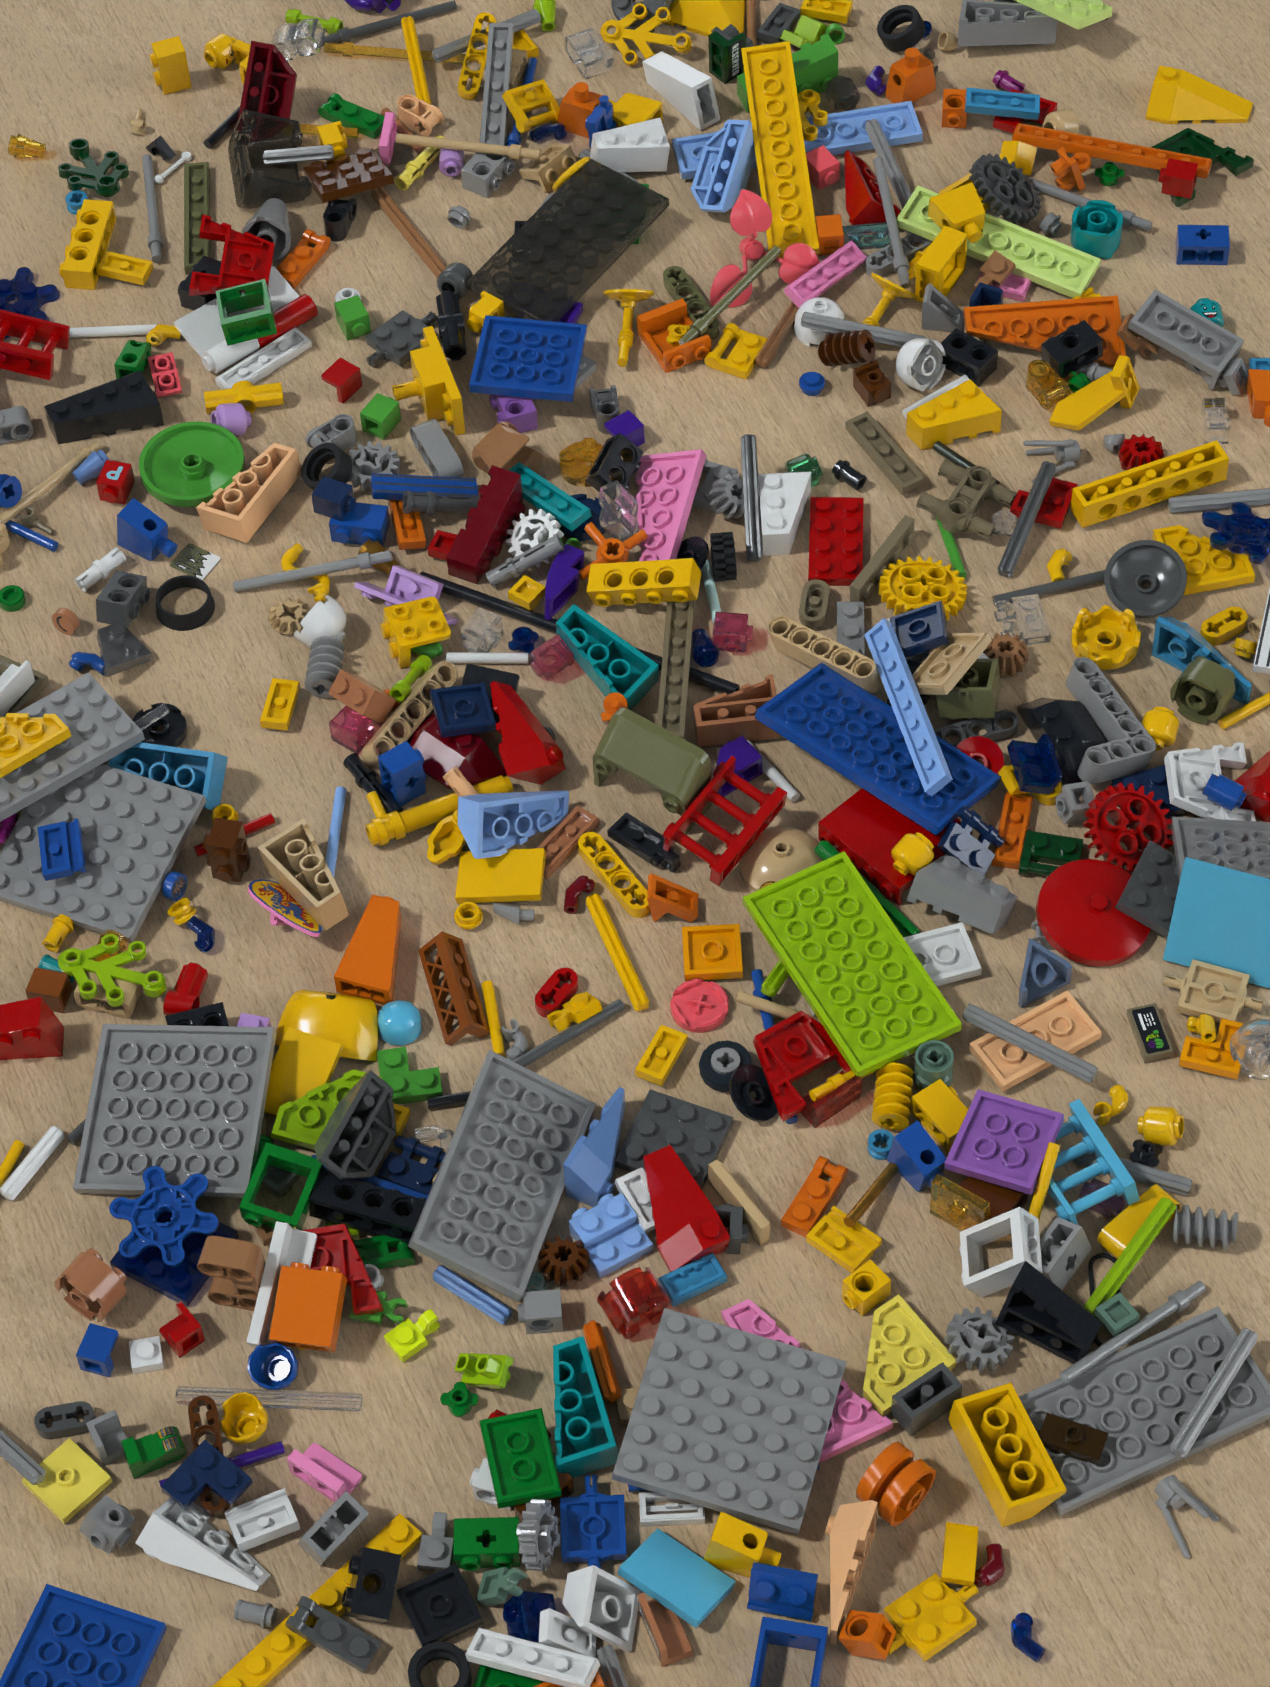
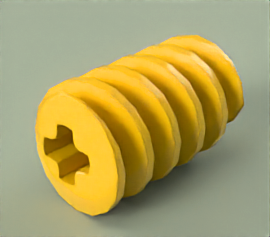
(892, 1096)

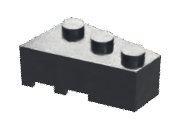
(1047, 1316)

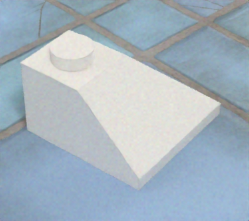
(602, 1605)

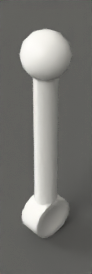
(186, 157)

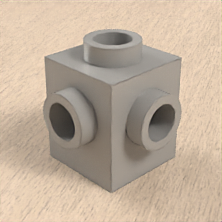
(108, 1525)

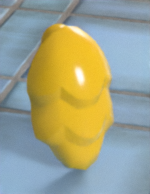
(445, 840)

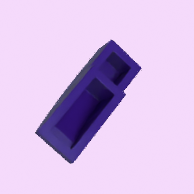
(562, 579)

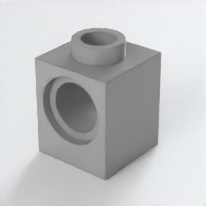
(541, 1311)

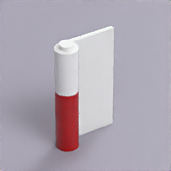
(205, 334)

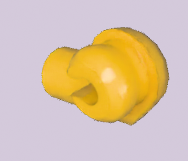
(161, 333)
(1058, 559)
(1203, 1026)

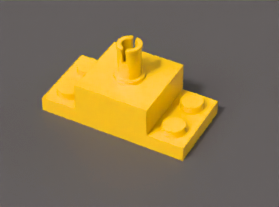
(433, 384)

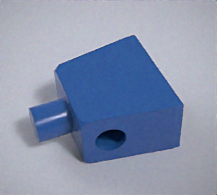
(143, 532)
(916, 1156)

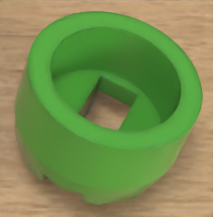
(835, 32)

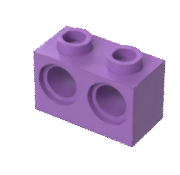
(515, 410)

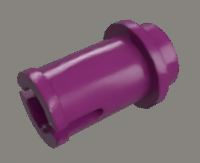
(1005, 81)

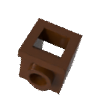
(871, 383)

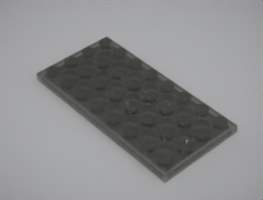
(569, 243)

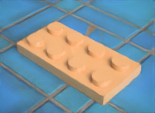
(1055, 1021)

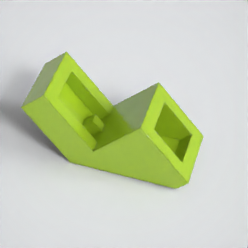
(806, 31)

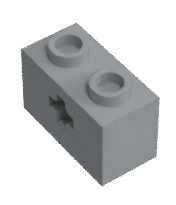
(1063, 1251)
(333, 1528)

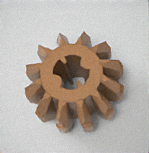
(1010, 653)

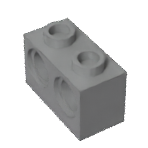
(486, 172)

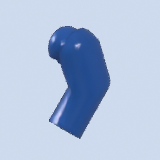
(90, 659)

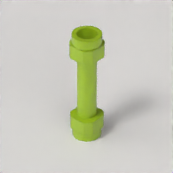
(331, 25)
(402, 688)

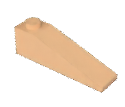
(850, 1543)

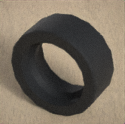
(908, 37)
(319, 457)
(438, 1651)

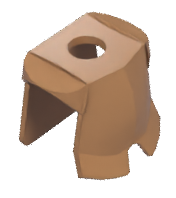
(504, 449)

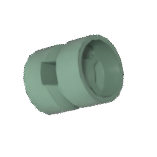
(933, 1062)

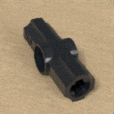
(451, 325)

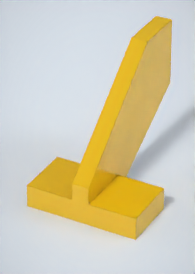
(1097, 397)

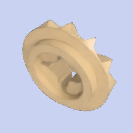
(287, 624)

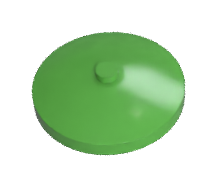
(190, 463)

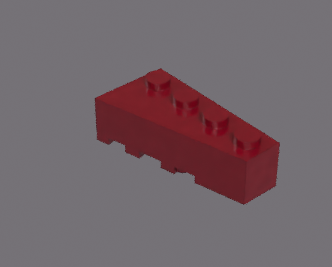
(487, 526)

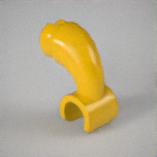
(1119, 1102)

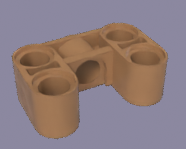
(235, 1270)

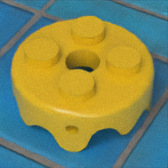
(1109, 624)

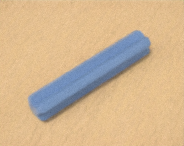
(472, 1294)

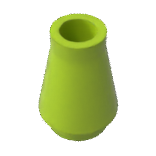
(547, 13)

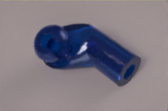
(548, 130)

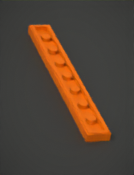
(1105, 148)

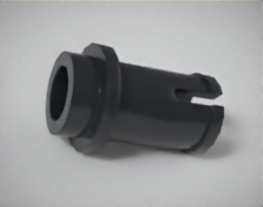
(844, 471)

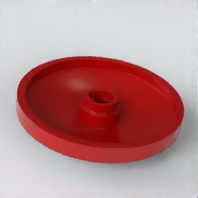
(1081, 917)

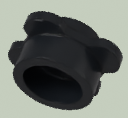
(1146, 1153)

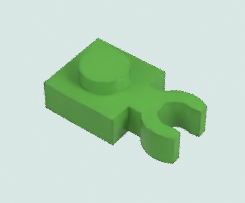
(388, 1311)

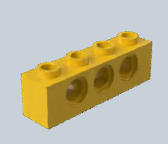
(88, 244)
(644, 582)

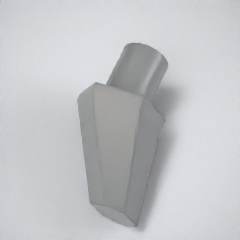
(513, 912)

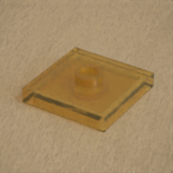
(956, 1204)

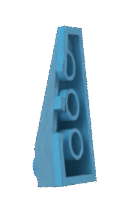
(1180, 644)

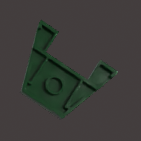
(1199, 145)

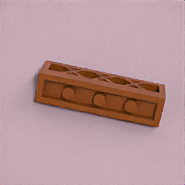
(459, 983)

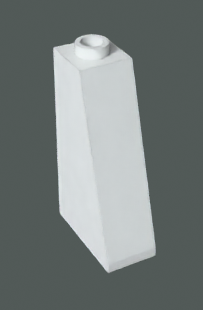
(683, 88)

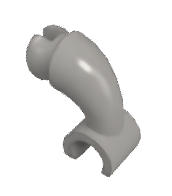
(520, 1042)

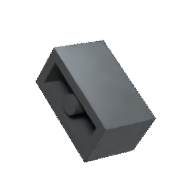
(926, 1399)

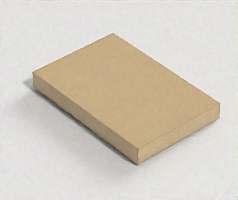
(949, 663)

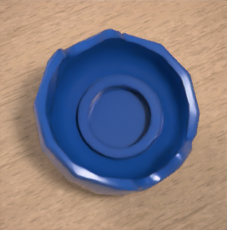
(272, 1366)

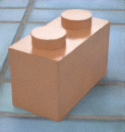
(362, 696)

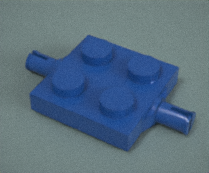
(593, 1526)

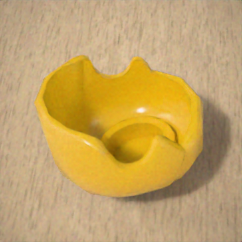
(243, 1418)

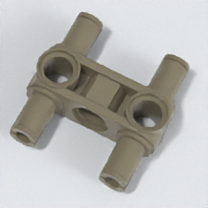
(959, 510)

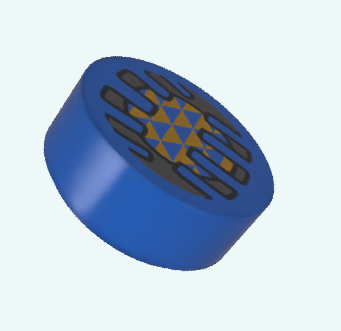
(174, 886)

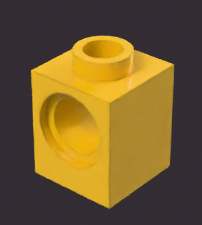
(869, 1277)

